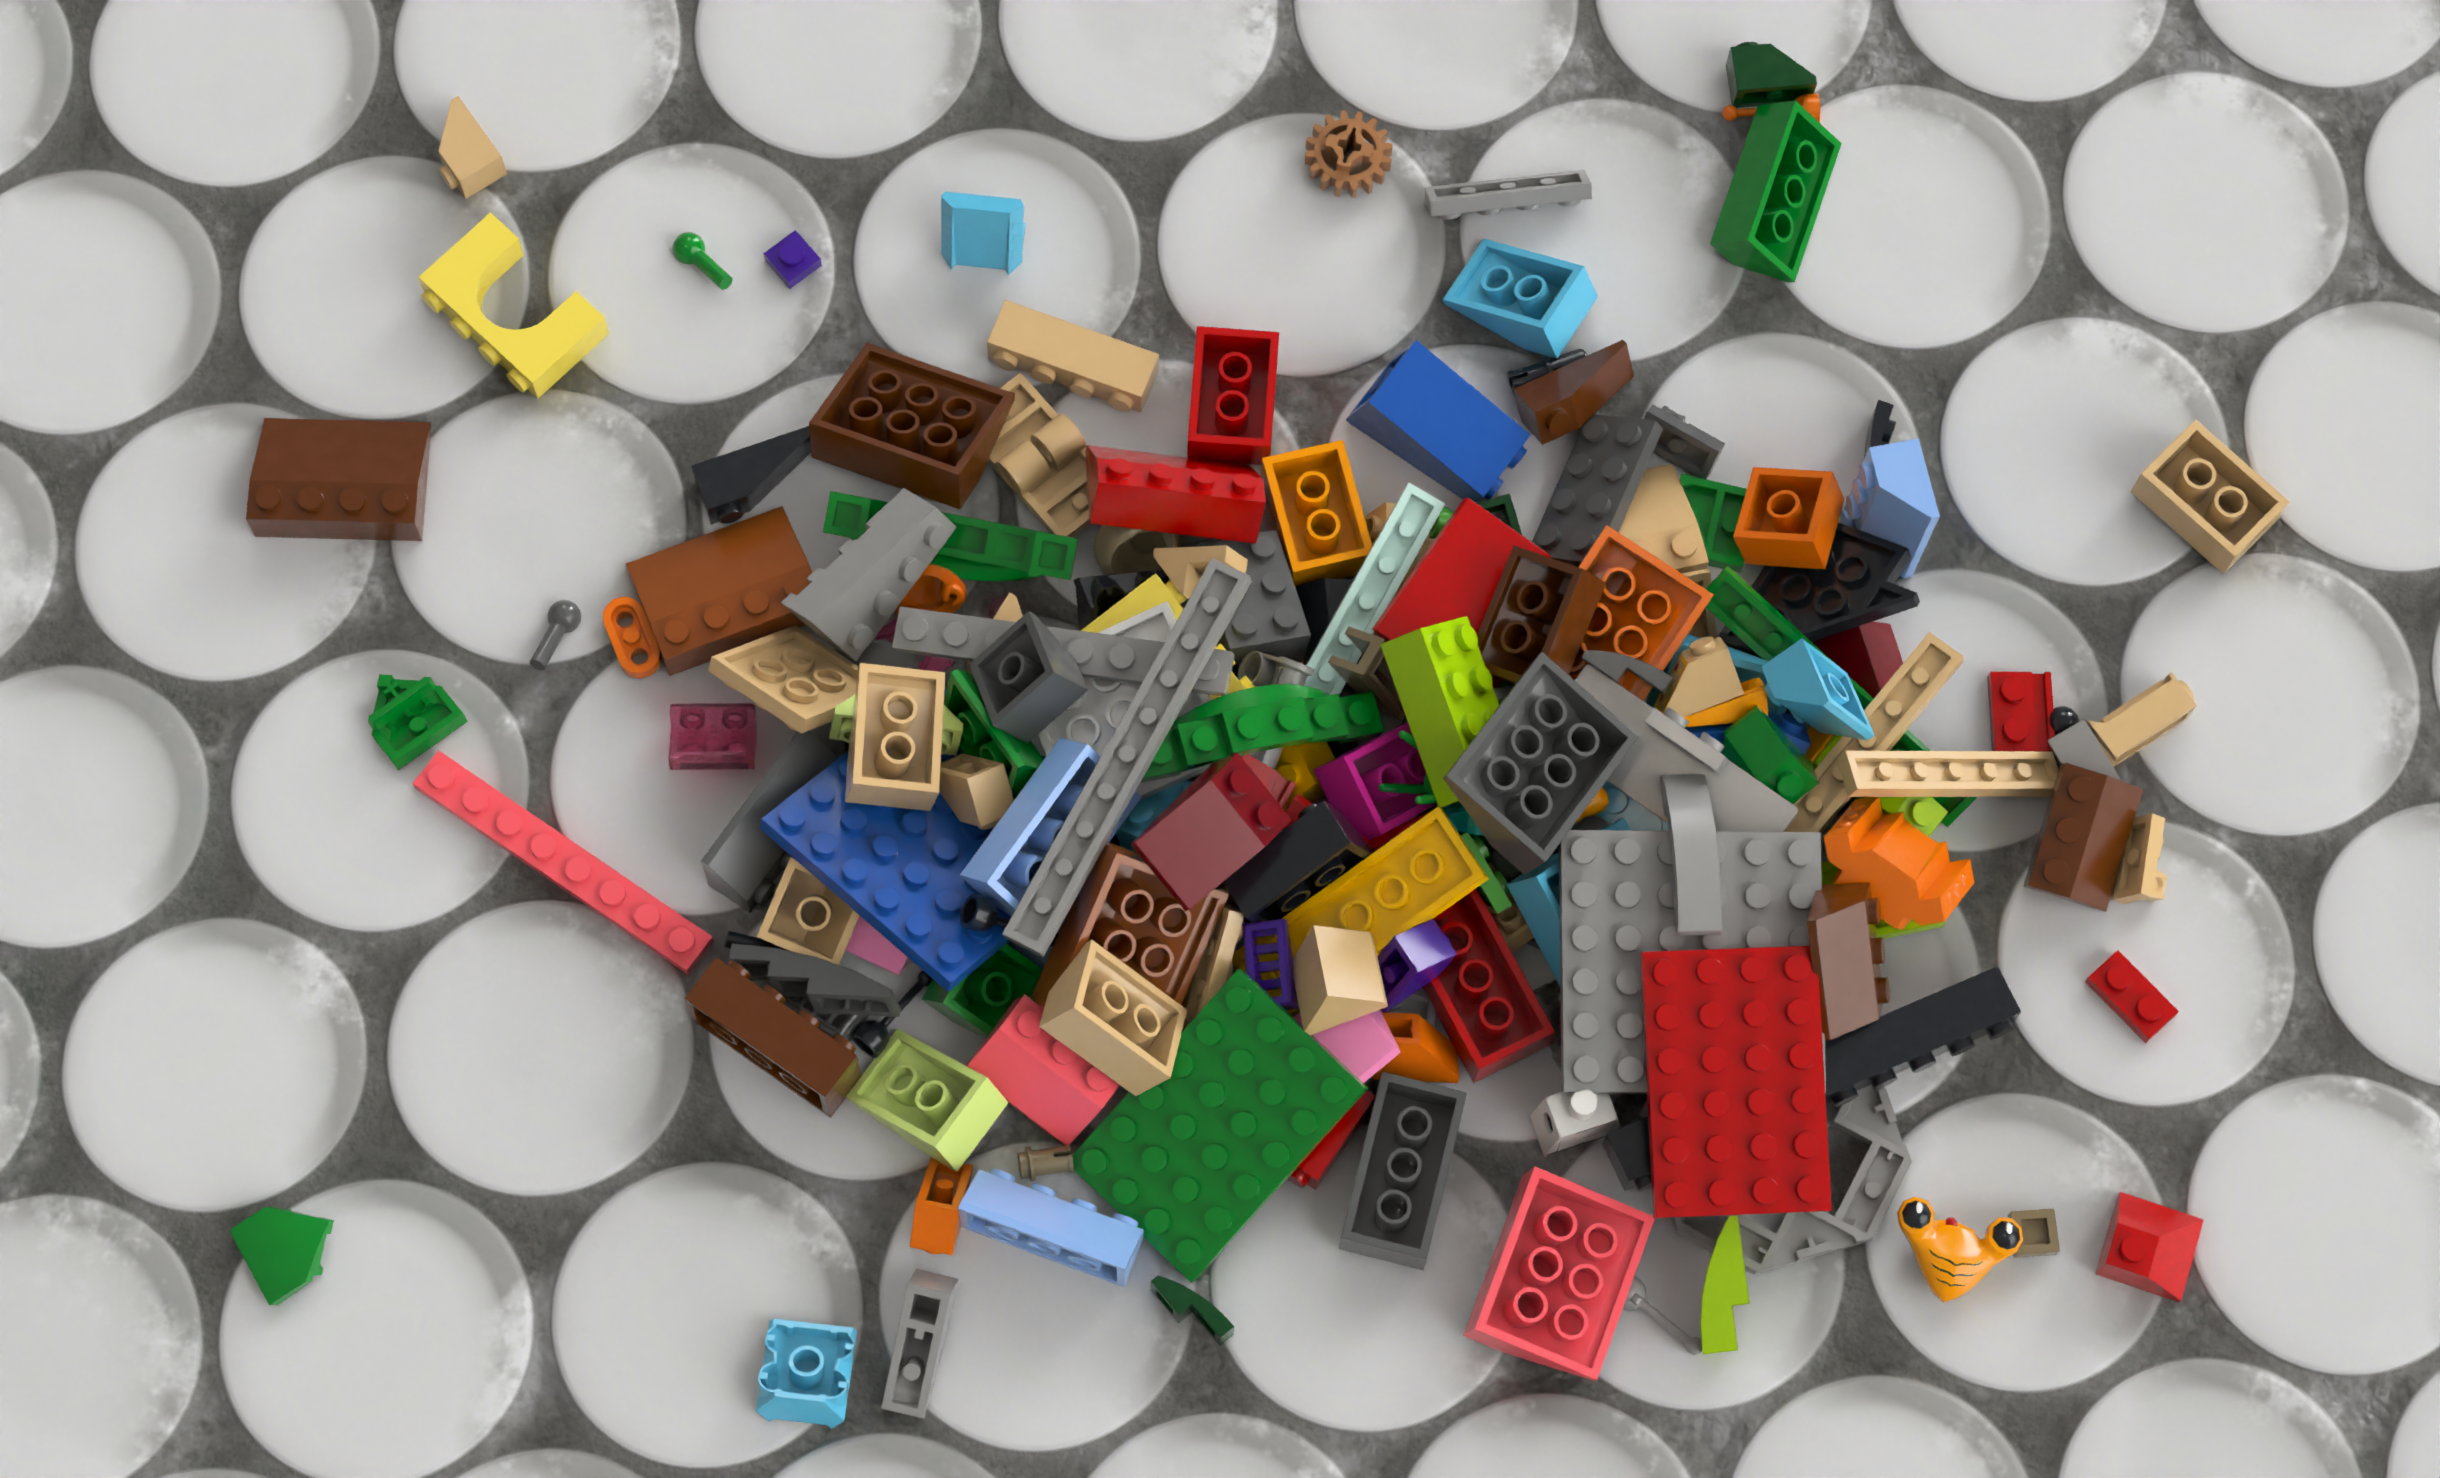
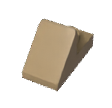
(1187, 564)

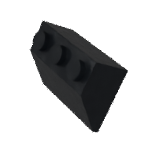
(1297, 863)

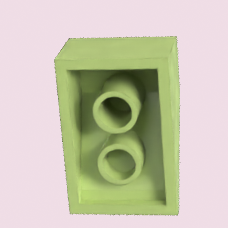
(928, 1099)

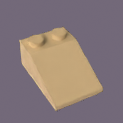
(1665, 522)
(896, 737)

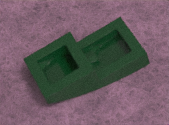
(1183, 1301)

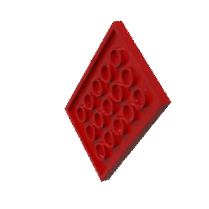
(1735, 1082)

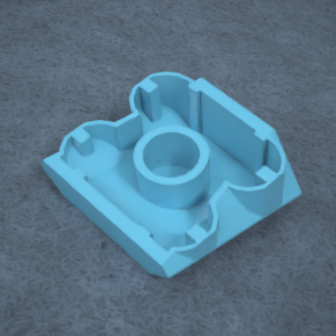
(982, 231)
(806, 1372)

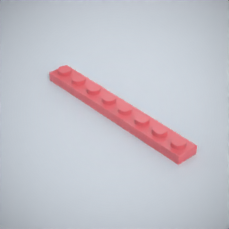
(563, 862)

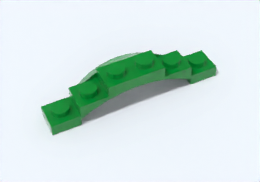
(976, 547)
(1262, 721)

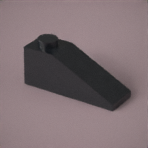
(744, 477)

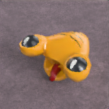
(1950, 1252)

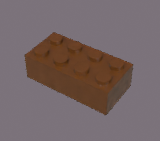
(774, 1036)

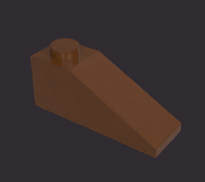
(1573, 393)

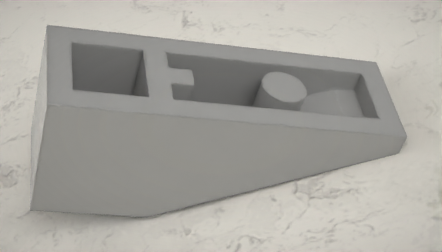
(919, 1342)

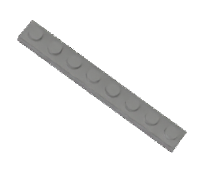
(1096, 653)

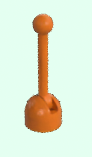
(1809, 102)

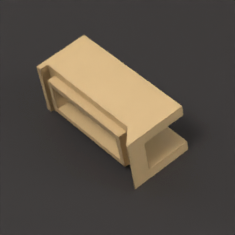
(2144, 718)

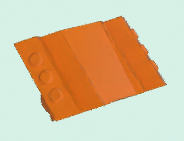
(1900, 862)

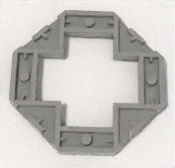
(1819, 1233)

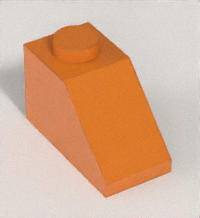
(936, 1209)

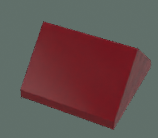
(1865, 653)

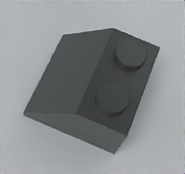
(1027, 678)

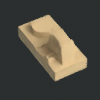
(2138, 873)

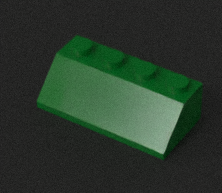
(1776, 191)

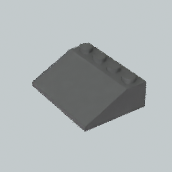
(1538, 763)

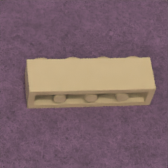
(1072, 357)

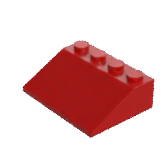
(1174, 494)
(1455, 574)

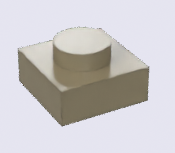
(2038, 1232)

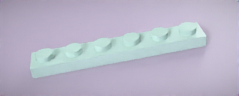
(1374, 584)

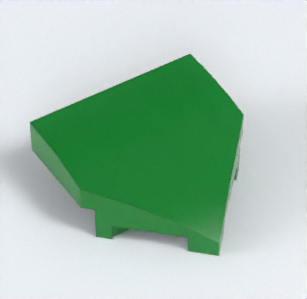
(412, 717)
(282, 1249)

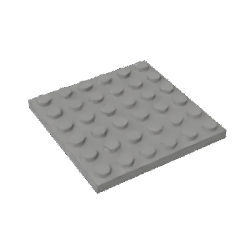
(1620, 903)

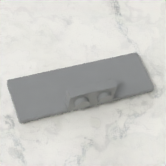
(1667, 748)

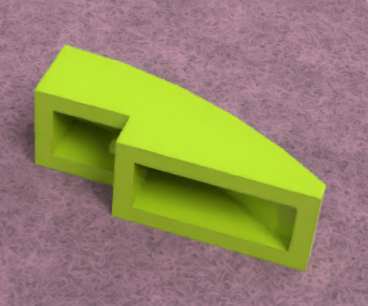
(1723, 1288)

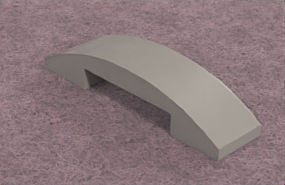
(1693, 854)

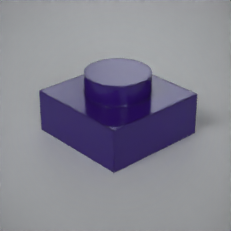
(792, 259)

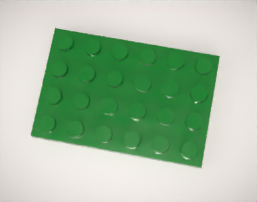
(1224, 1129)

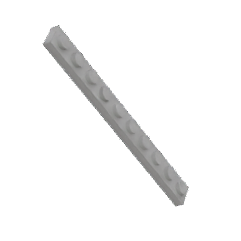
(1127, 757)

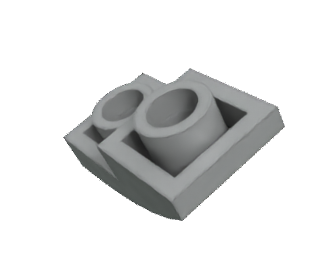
(2081, 748)

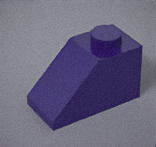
(1413, 961)

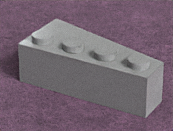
(872, 574)

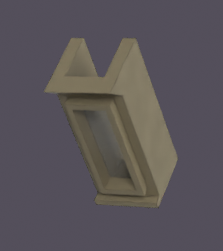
(1370, 673)

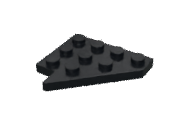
(1844, 595)

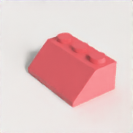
(1041, 1073)

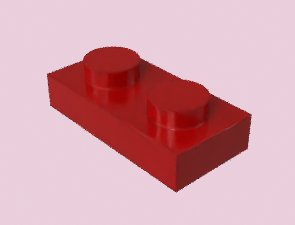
(2131, 996)

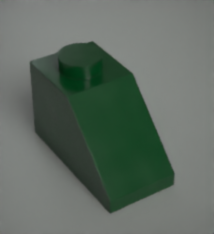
(1765, 76)

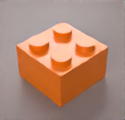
(1789, 518)

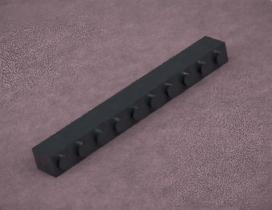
(1870, 1055)

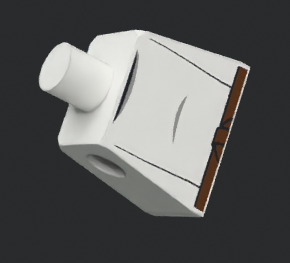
(1574, 1118)

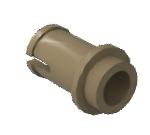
(1045, 1161)

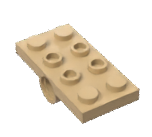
(1043, 461)

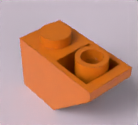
(1424, 1050)

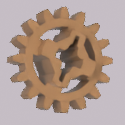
(1330, 147)

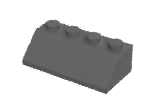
(743, 857)

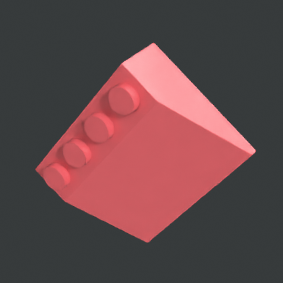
(1559, 1275)

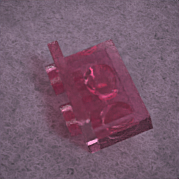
(712, 736)

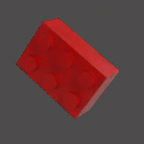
(1232, 395)

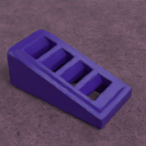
(1284, 964)

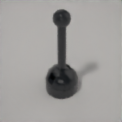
(981, 915)
(873, 1035)

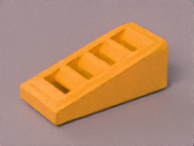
(1733, 709)

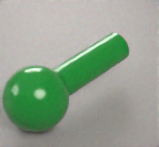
(690, 249)

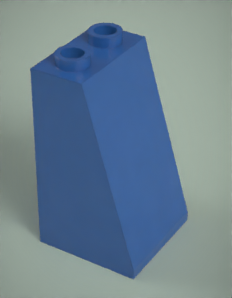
(1440, 424)

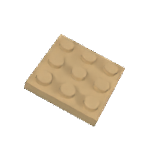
(789, 677)

